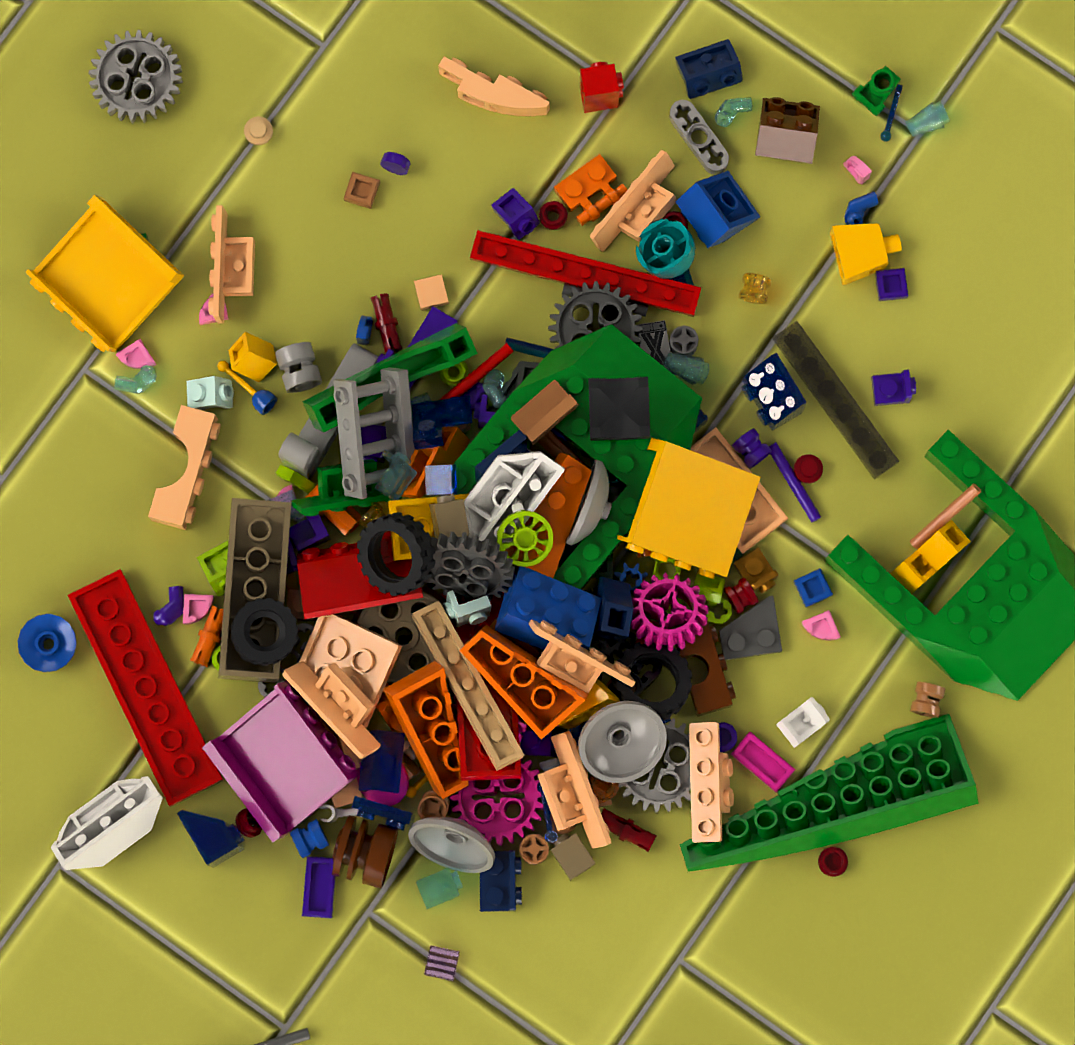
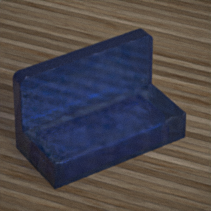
(383, 768)

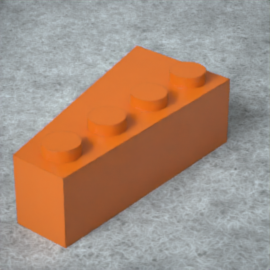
(560, 510)
(428, 722)

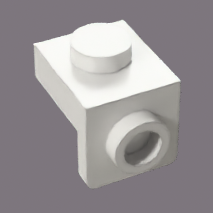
(803, 722)

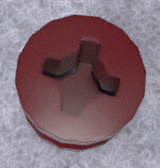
(741, 595)

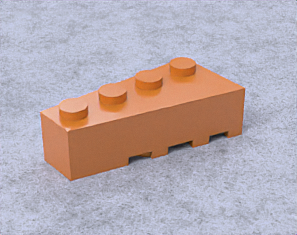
(530, 690)

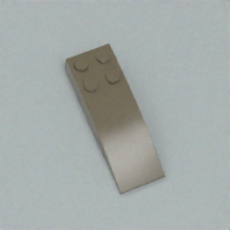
(254, 571)

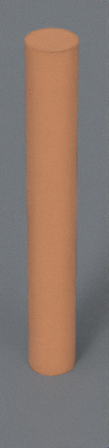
(945, 516)

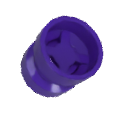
(751, 447)

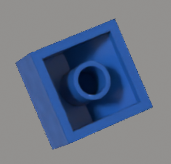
(717, 208)

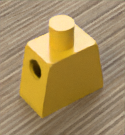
(861, 250)

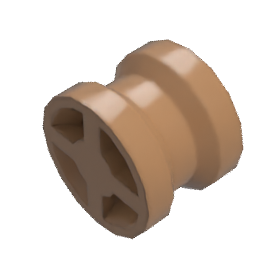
(530, 849)

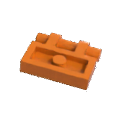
(587, 182)

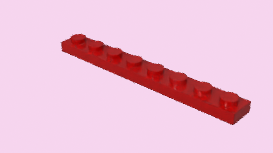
(576, 270)

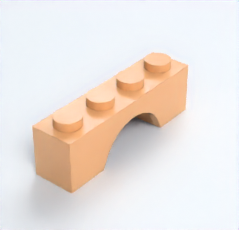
(175, 502)

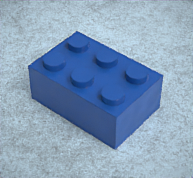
(550, 600)

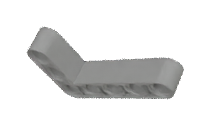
(308, 449)

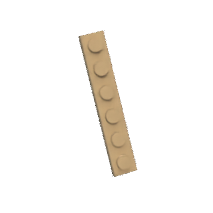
(468, 686)

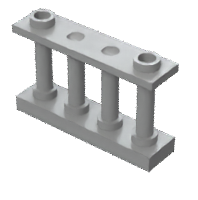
(397, 419)

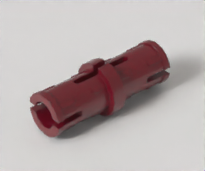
(386, 323)
(628, 830)

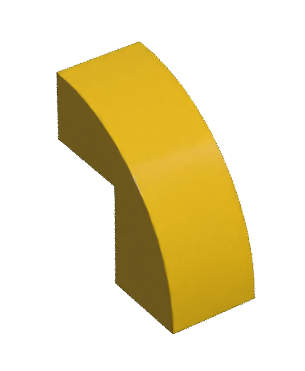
(930, 557)

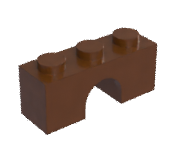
(713, 692)

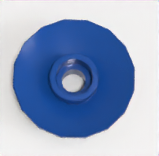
(39, 630)

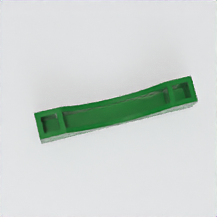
(421, 359)

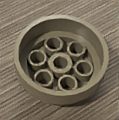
(373, 618)

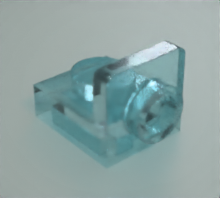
(397, 477)
(439, 887)

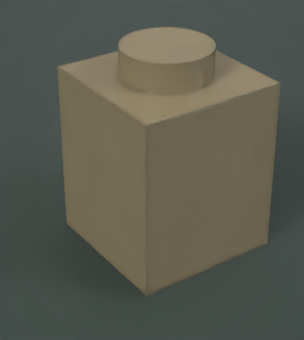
(449, 516)
(572, 855)

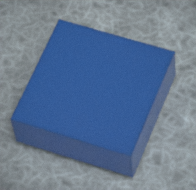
(813, 588)

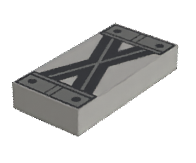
(655, 340)

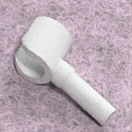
(336, 813)

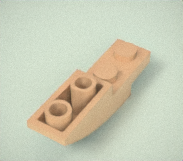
(503, 96)

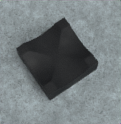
(619, 408)

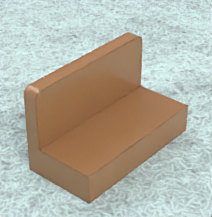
(544, 411)

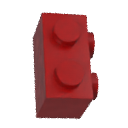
(600, 87)

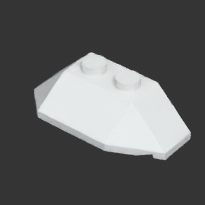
(509, 486)
(108, 824)

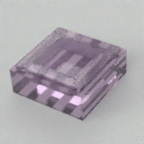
(442, 963)

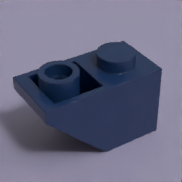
(614, 611)

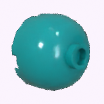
(666, 249)

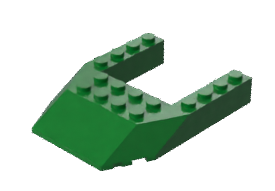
(596, 355)
(1008, 615)

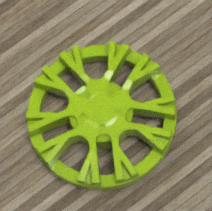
(525, 537)

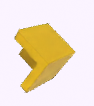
(252, 357)

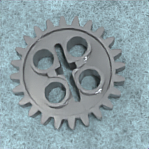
(159, 83)
(679, 771)

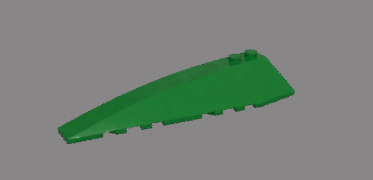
(881, 787)

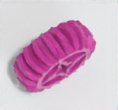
(690, 620)

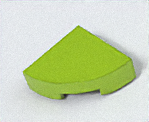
(295, 478)

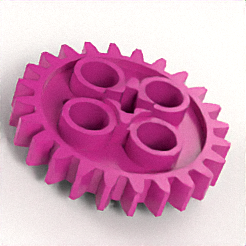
(498, 823)

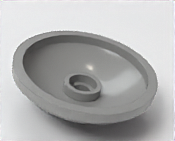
(593, 504)
(625, 754)
(452, 844)

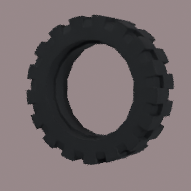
(418, 544)
(672, 661)

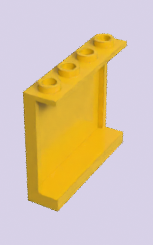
(105, 276)
(691, 510)

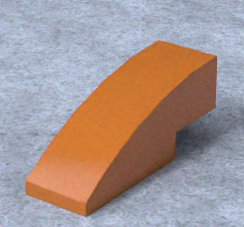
(454, 444)

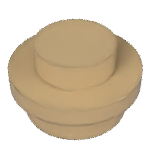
(258, 130)

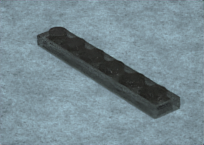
(835, 400)

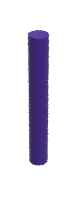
(795, 485)

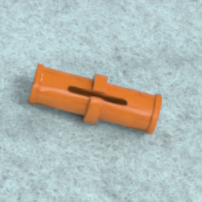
(208, 637)

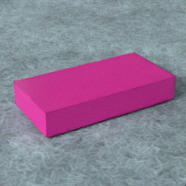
(762, 762)

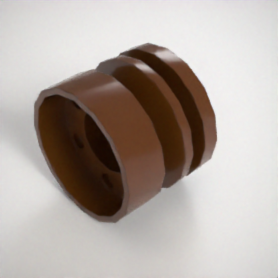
(364, 851)

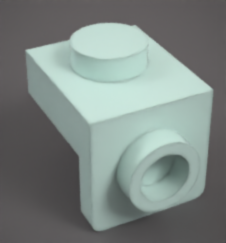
(210, 393)
(470, 612)

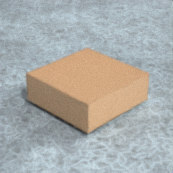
(431, 292)

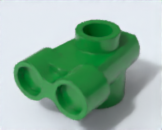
(871, 95)

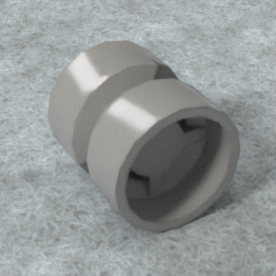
(296, 357)

